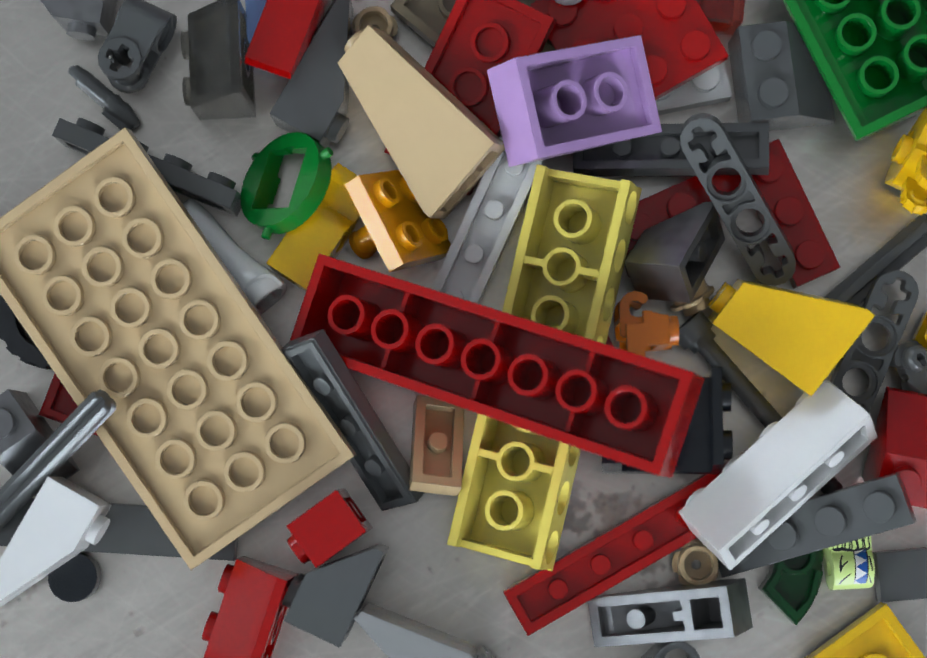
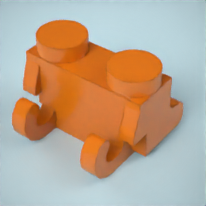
(643, 333)

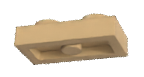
(436, 447)

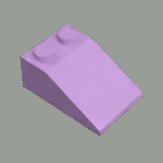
(573, 99)

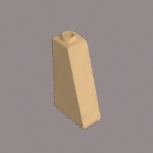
(422, 124)

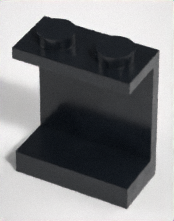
(705, 441)

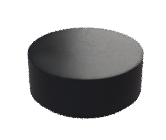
(76, 578)

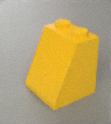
(789, 329)

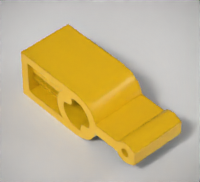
(322, 233)

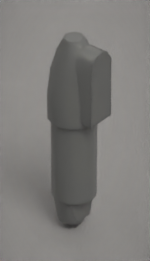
(113, 105)

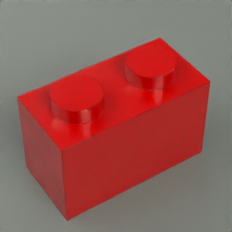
(327, 528)

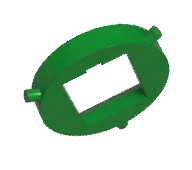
(263, 181)

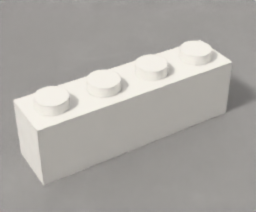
(778, 473)

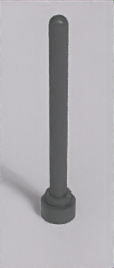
(699, 337)

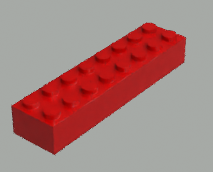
(503, 365)

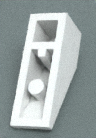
(51, 533)

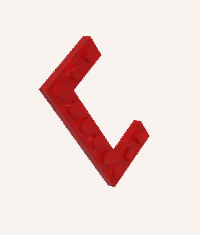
(782, 193)

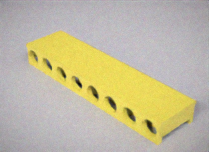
(565, 279)

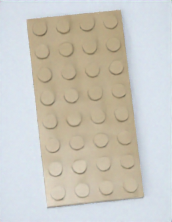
(144, 308)

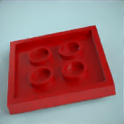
(673, 33)

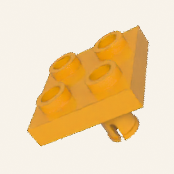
(394, 223)

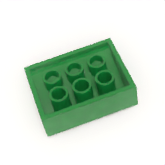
(868, 57)

